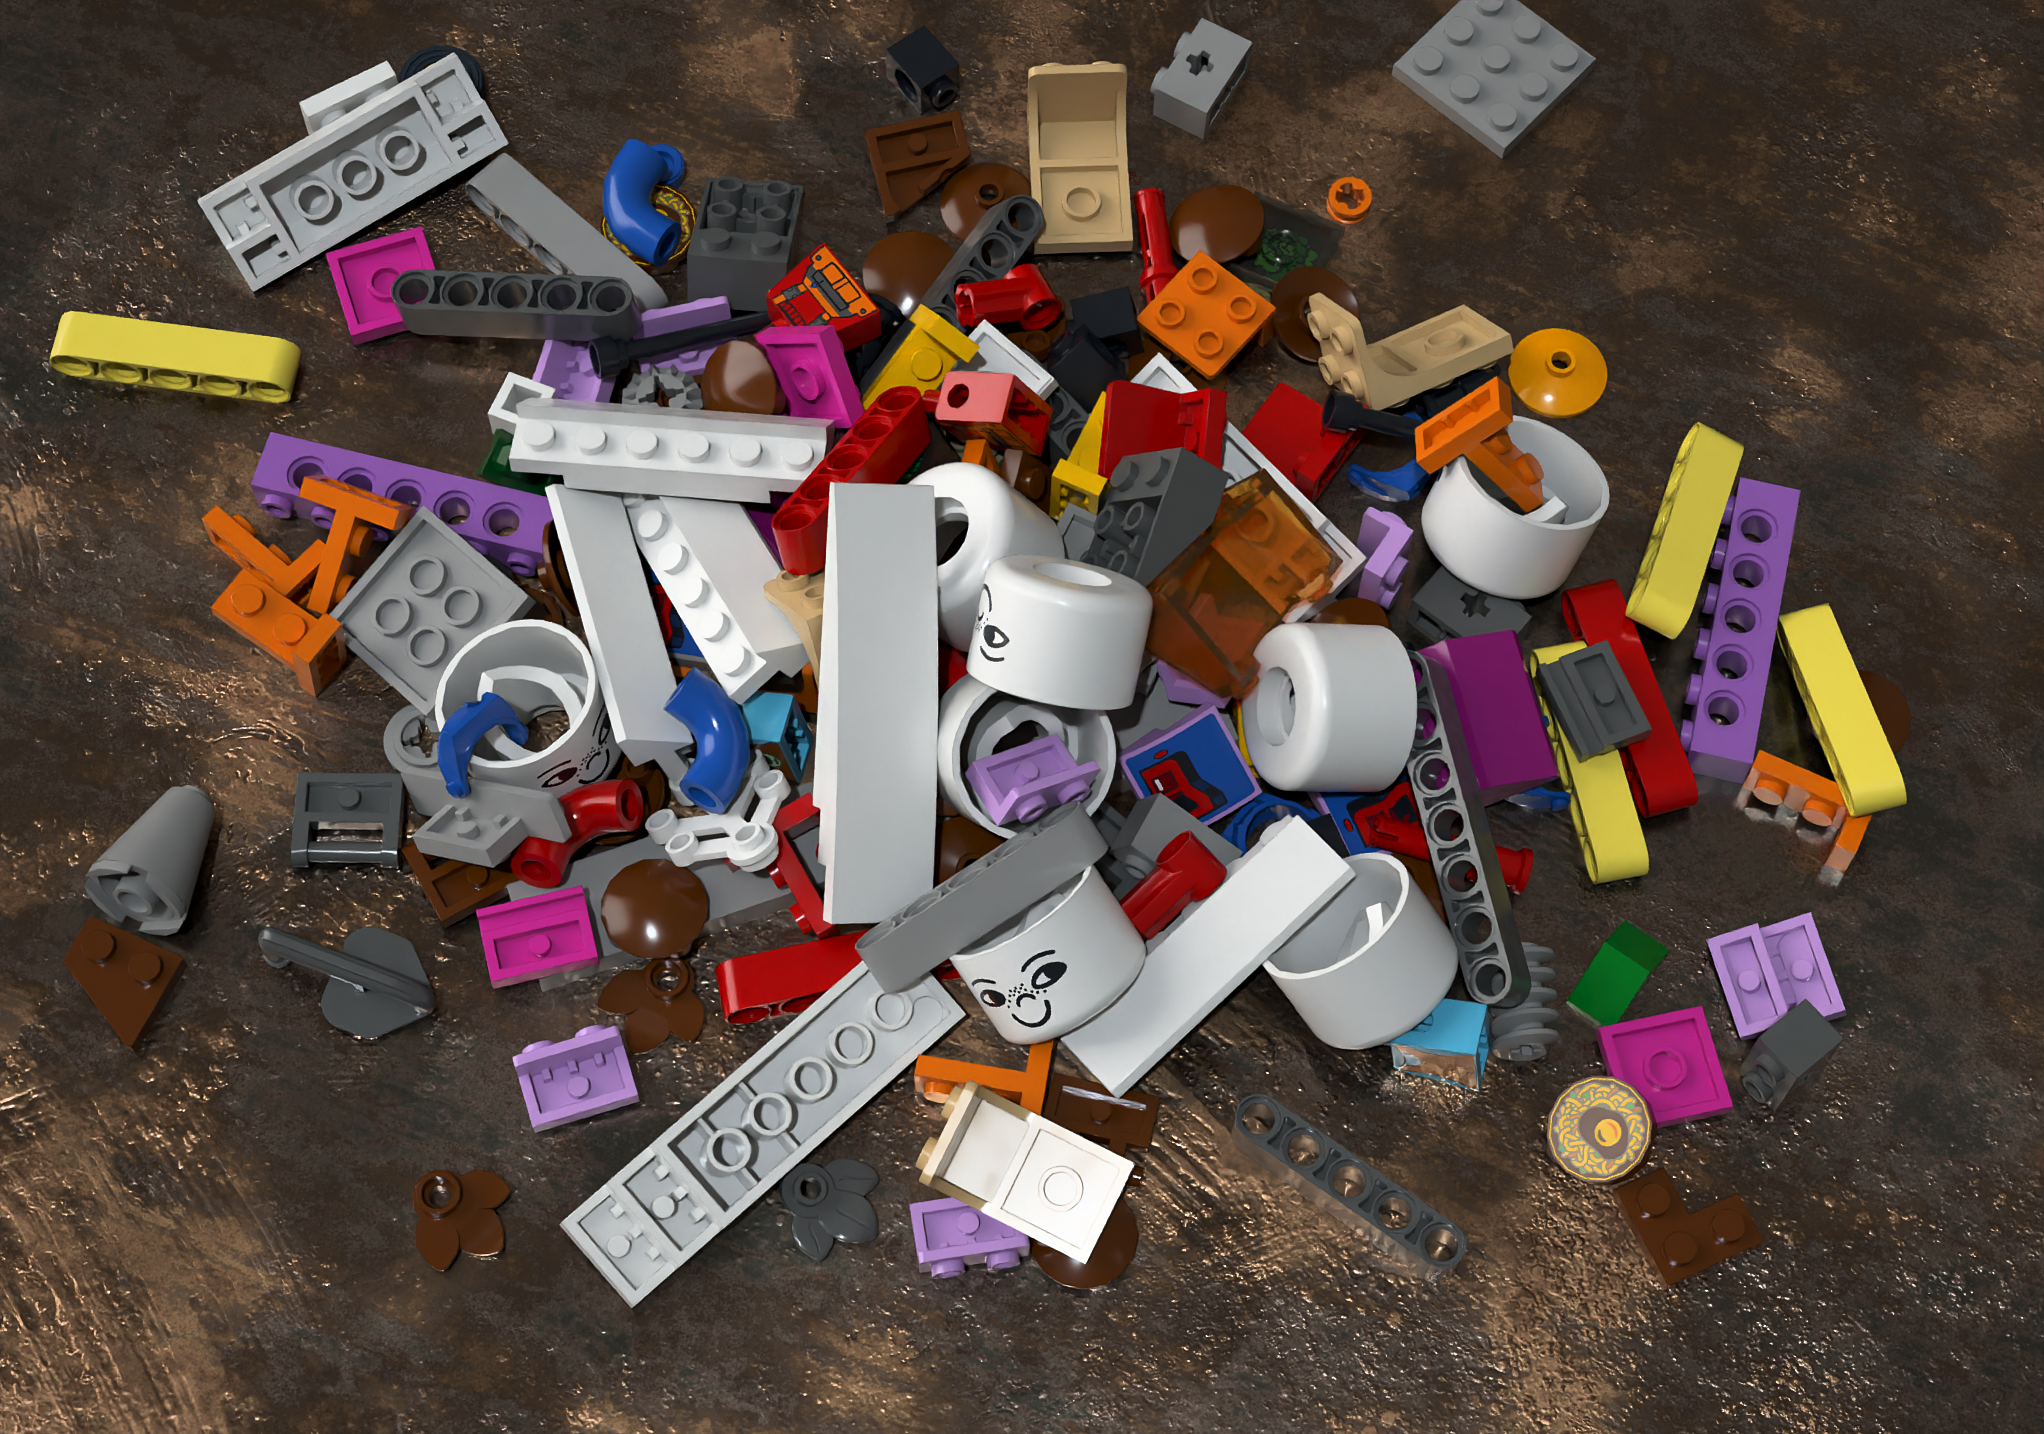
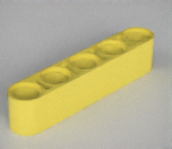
(175, 357)
(1684, 531)
(1840, 711)
(1598, 792)

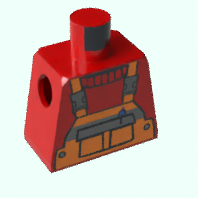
(824, 294)
(991, 409)

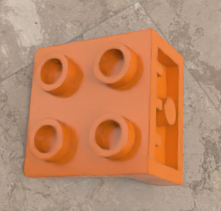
(1207, 316)

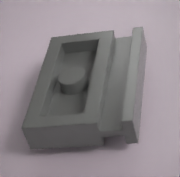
(1593, 701)

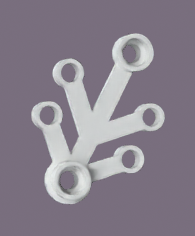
(749, 844)

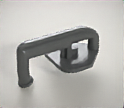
(372, 981)

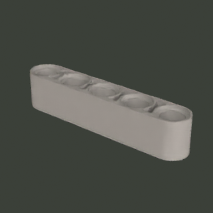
(554, 230)
(981, 896)

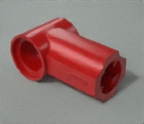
(1019, 296)
(1182, 874)

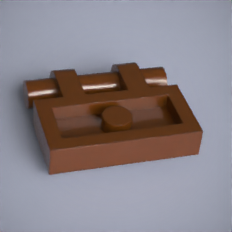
(1099, 1117)

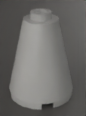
(155, 863)

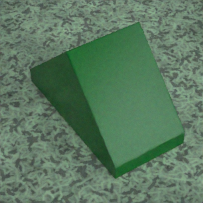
(1617, 975)

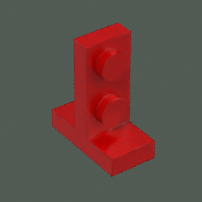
(788, 870)

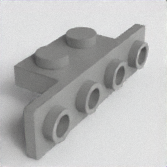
(485, 822)

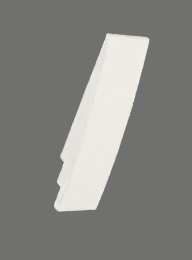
(878, 701)
(756, 1127)

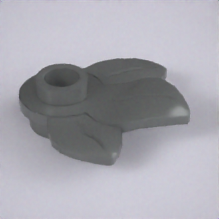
(838, 1208)

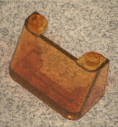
(1237, 586)

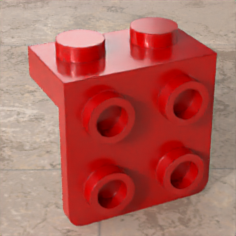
(1156, 419)

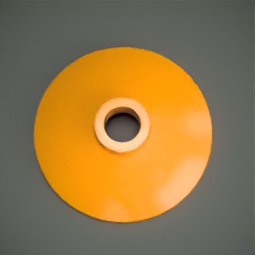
(1555, 390)

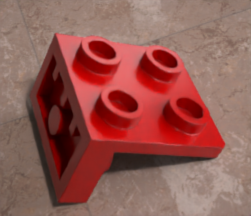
(1293, 440)

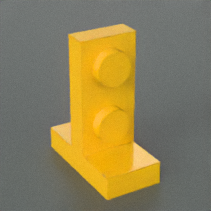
(923, 356)
(1078, 478)

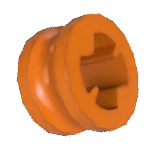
(1358, 191)

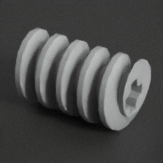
(1521, 1029)

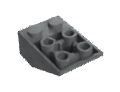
(743, 240)
(1154, 511)

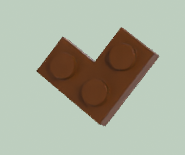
(1681, 1243)

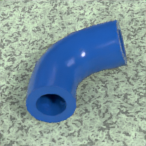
(629, 205)
(720, 741)

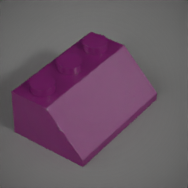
(1496, 714)

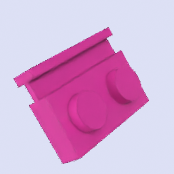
(537, 937)

